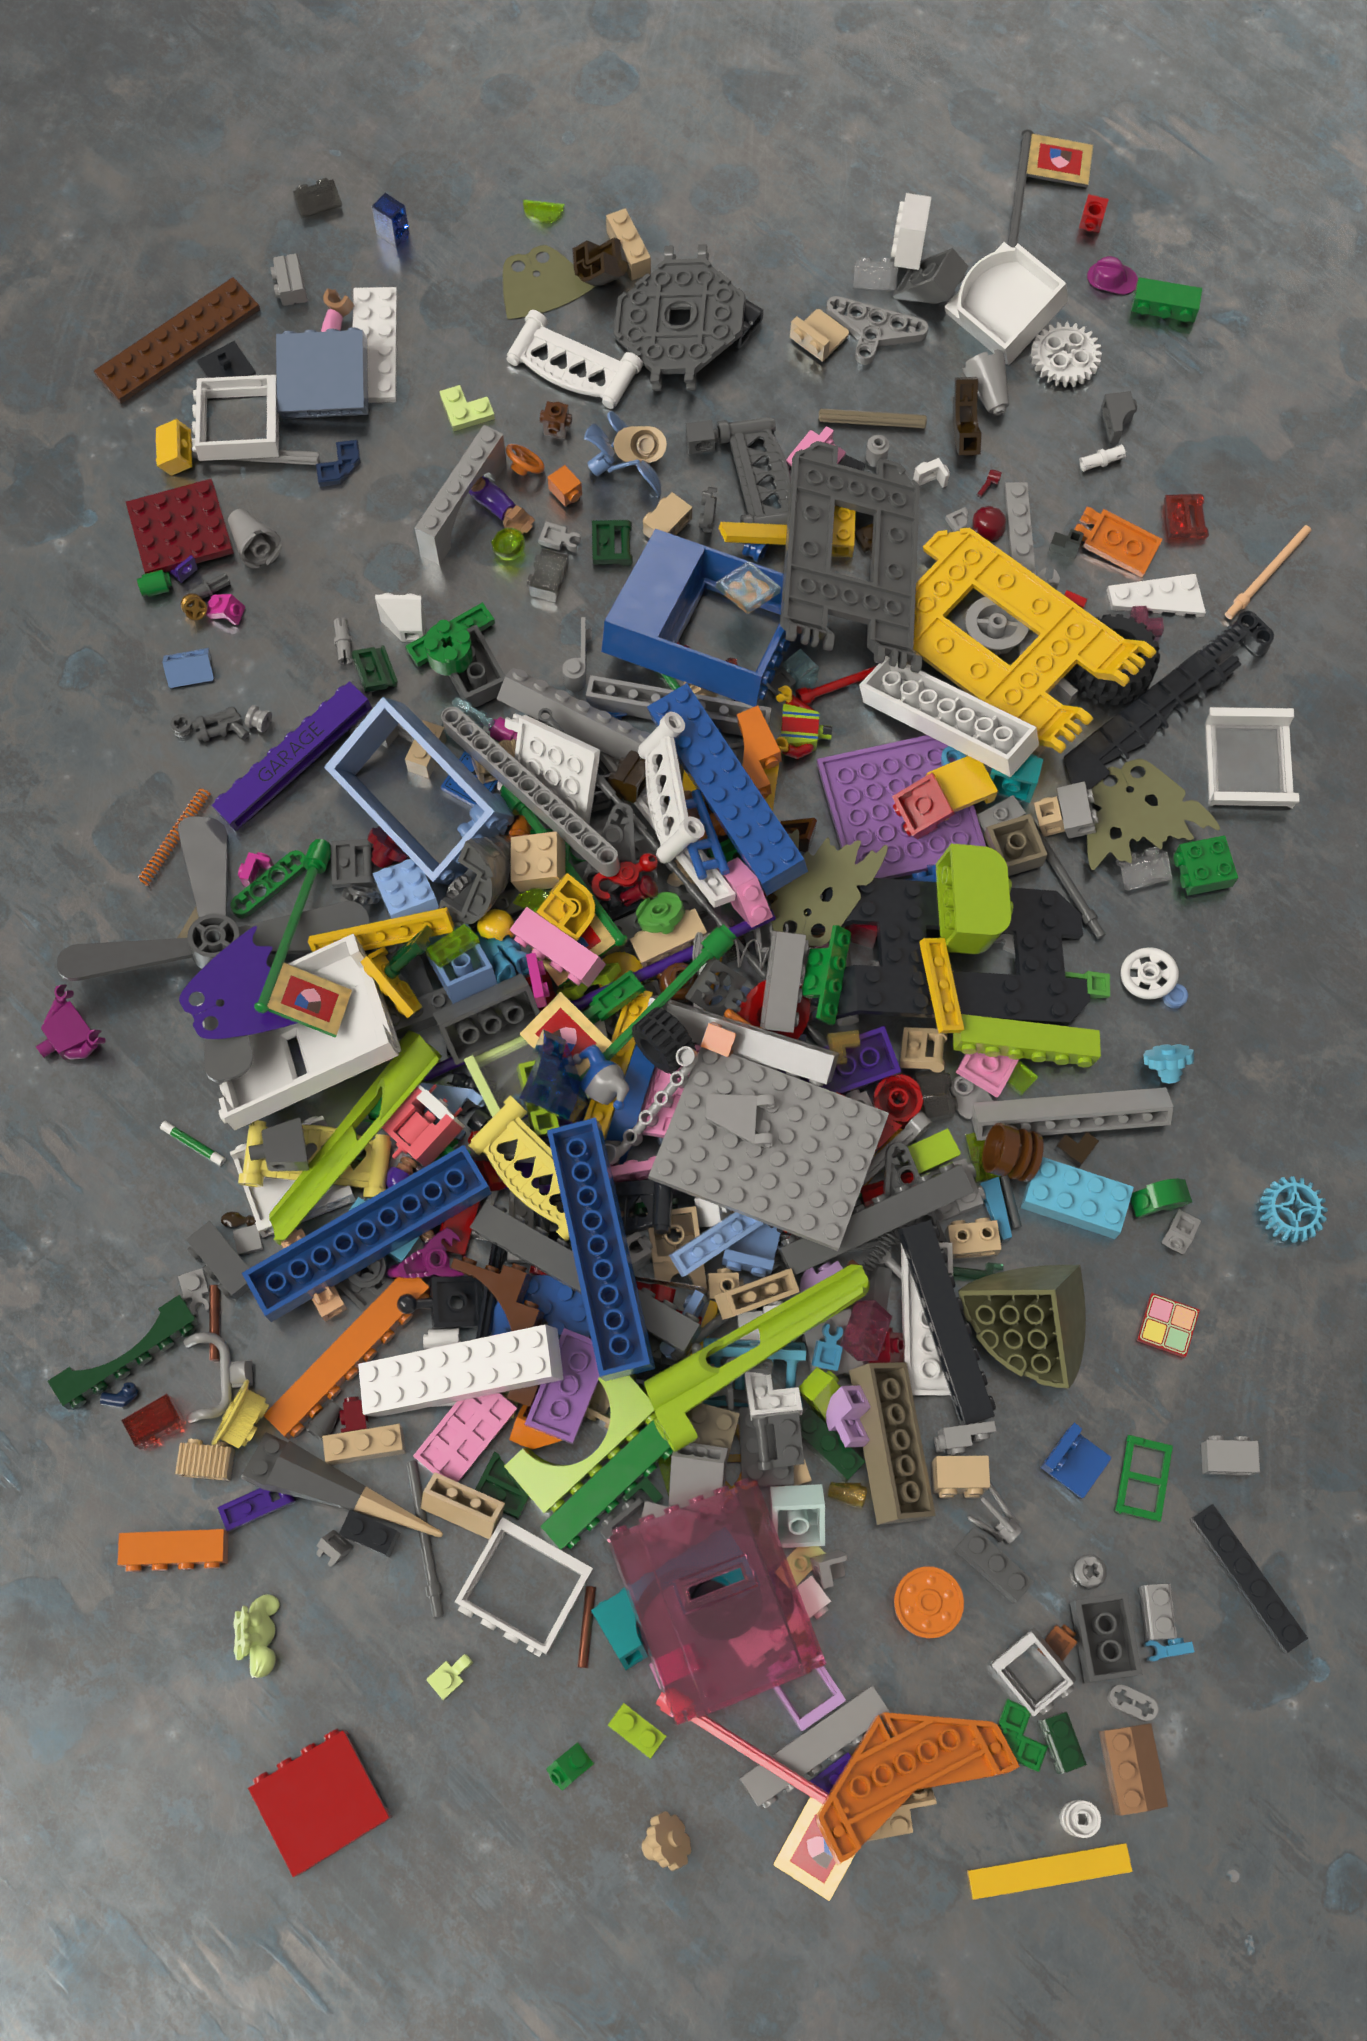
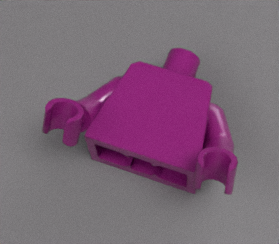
(67, 1029)

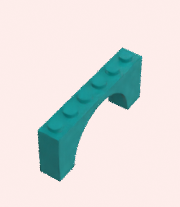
(621, 1626)

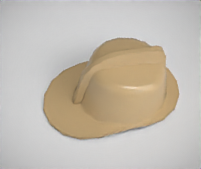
(640, 443)

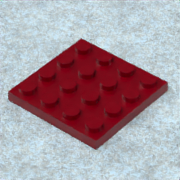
(179, 525)

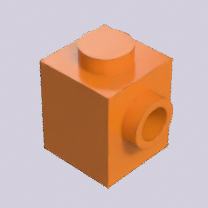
(565, 485)

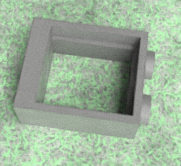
(1045, 1703)

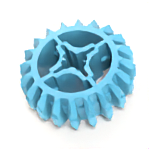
(1294, 1191)

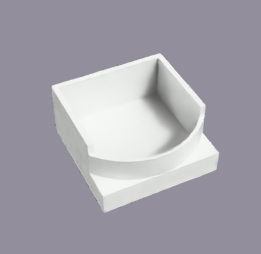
(1007, 300)

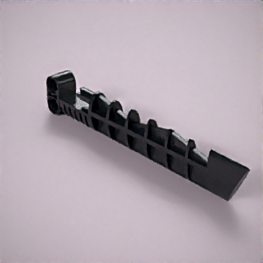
(1148, 712)

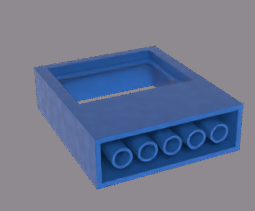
(658, 605)

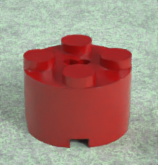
(903, 1089)

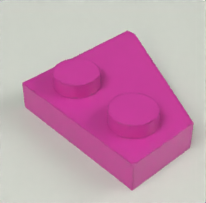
(536, 970)

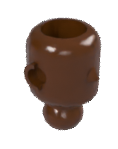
(670, 974)

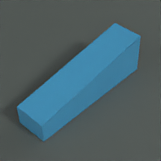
(996, 1207)

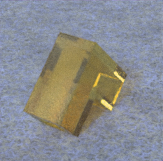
(843, 1040)

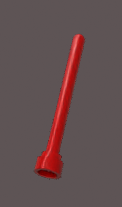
(807, 694)

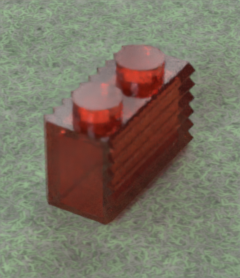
(153, 1422)

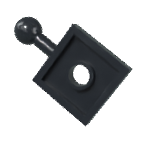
(442, 1312)

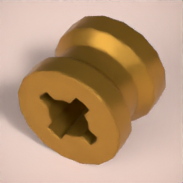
(197, 610)

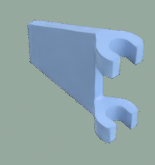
(456, 1098)

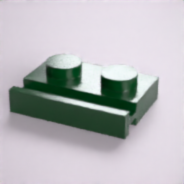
(374, 668)

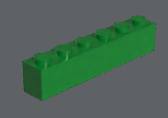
(606, 1487)

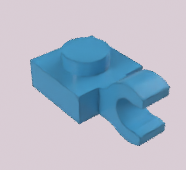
(1174, 1648)

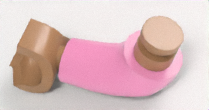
(337, 309)

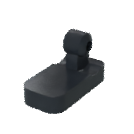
(617, 909)

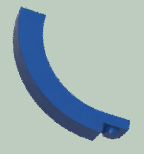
(638, 1079)

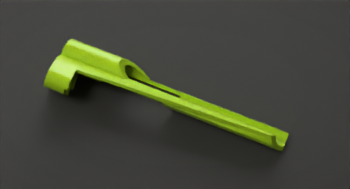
(342, 1147)
(694, 1380)

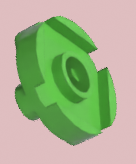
(660, 913)

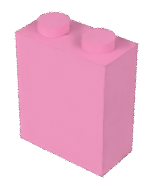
(749, 896)

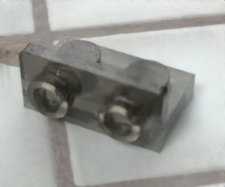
(317, 198)

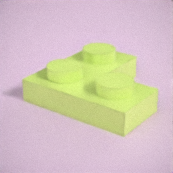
(463, 413)

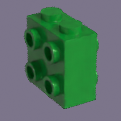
(1205, 865)

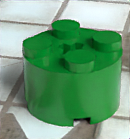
(448, 648)

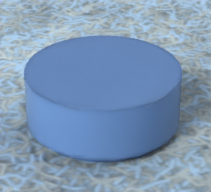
(1176, 997)

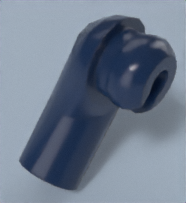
(120, 1399)

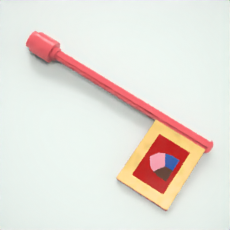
(805, 1851)

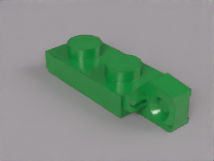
(614, 997)

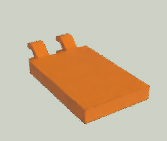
(1118, 540)

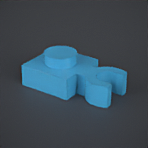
(828, 1353)

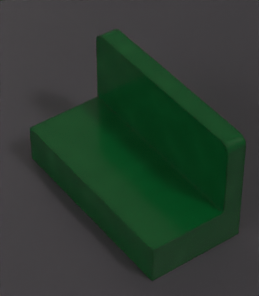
(647, 1489)

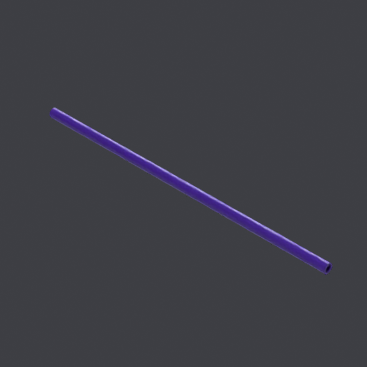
(642, 975)

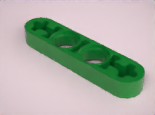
(266, 881)

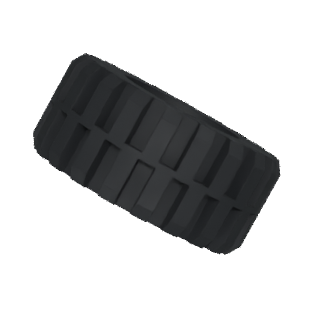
(1110, 690)

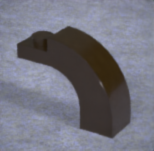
(965, 419)

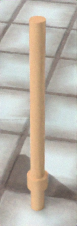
(1243, 599)

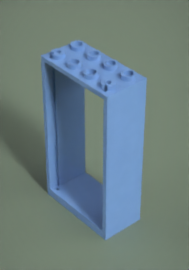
(367, 740)

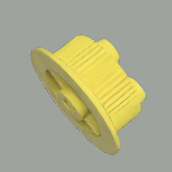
(240, 1417)

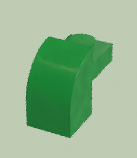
(1160, 1196)

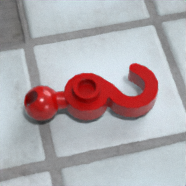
(627, 875)

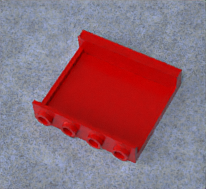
(318, 1802)

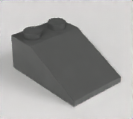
(934, 279)

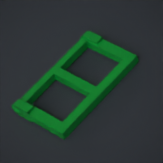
(1127, 1474)

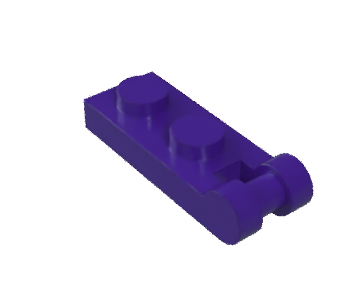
(251, 1507)

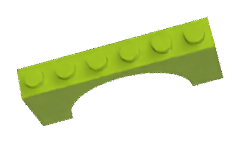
(552, 1482)

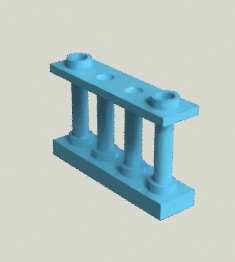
(790, 1353)

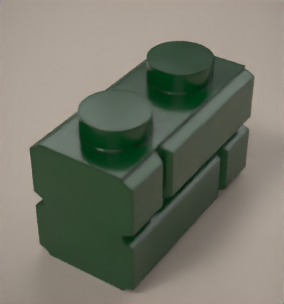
(1062, 1742)

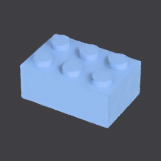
(405, 889)

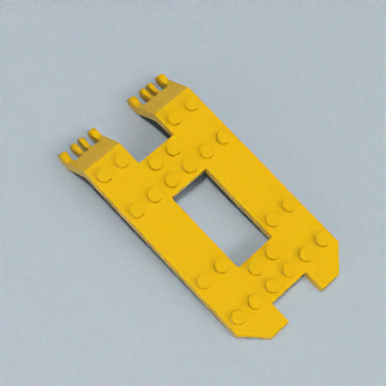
(1064, 630)

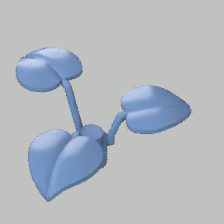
(604, 460)

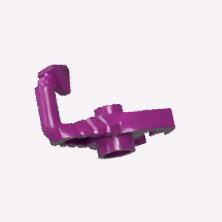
(428, 1260)

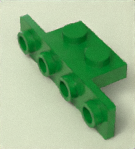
(825, 974)

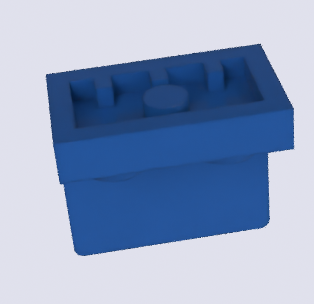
(1076, 1461)

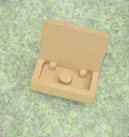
(818, 334)

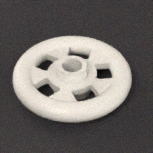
(1155, 991)

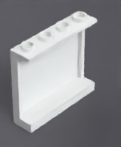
(266, 1198)

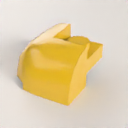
(568, 907)

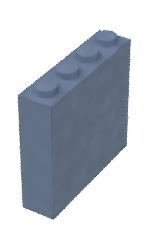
(322, 373)

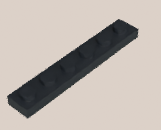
(1249, 1578)

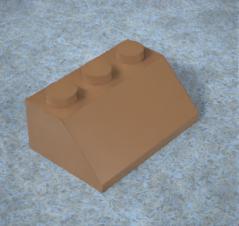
(1133, 1769)

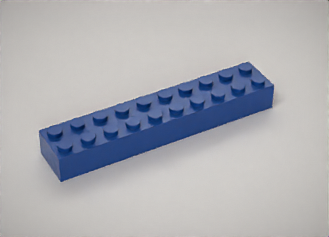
(731, 793)
(366, 1233)
(600, 1250)

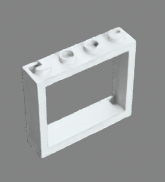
(235, 387)
(543, 1547)

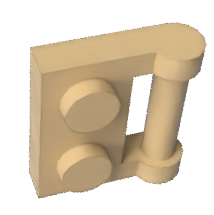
(915, 1048)

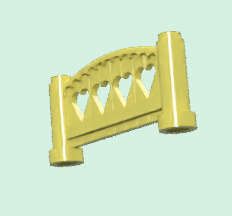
(507, 1127)
(369, 1174)

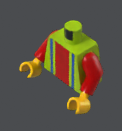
(799, 726)

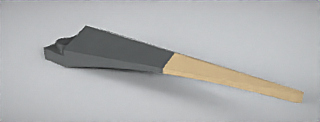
(296, 1472)

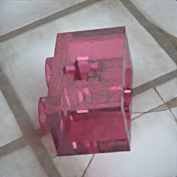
(866, 1330)

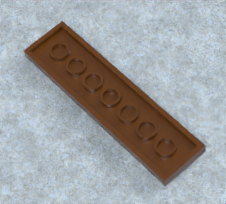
(176, 340)

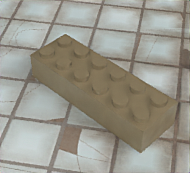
(895, 1446)

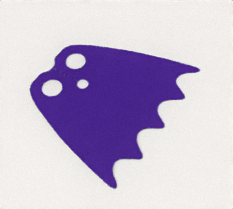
(238, 979)

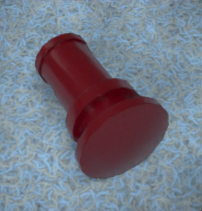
(642, 890)

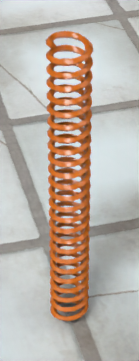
(171, 834)

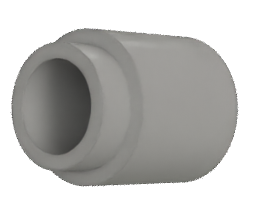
(877, 448)

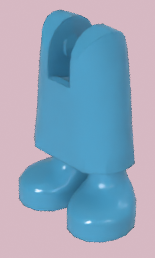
(501, 954)

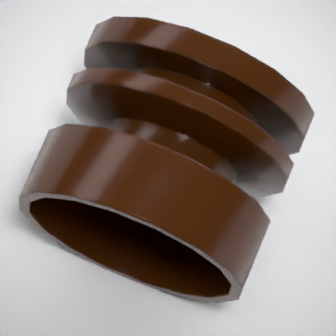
(1012, 1152)

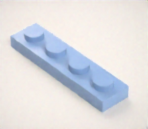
(712, 1242)

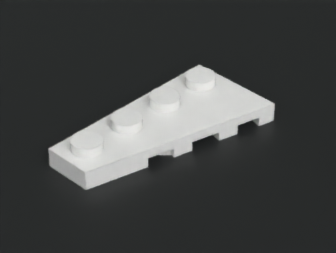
(1170, 594)

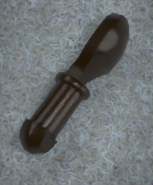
(234, 1220)

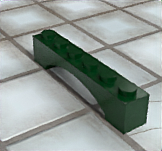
(75, 1386)

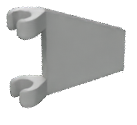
(738, 1115)

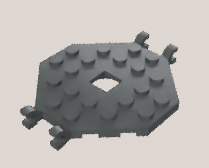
(678, 285)

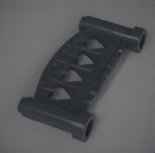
(653, 1194)

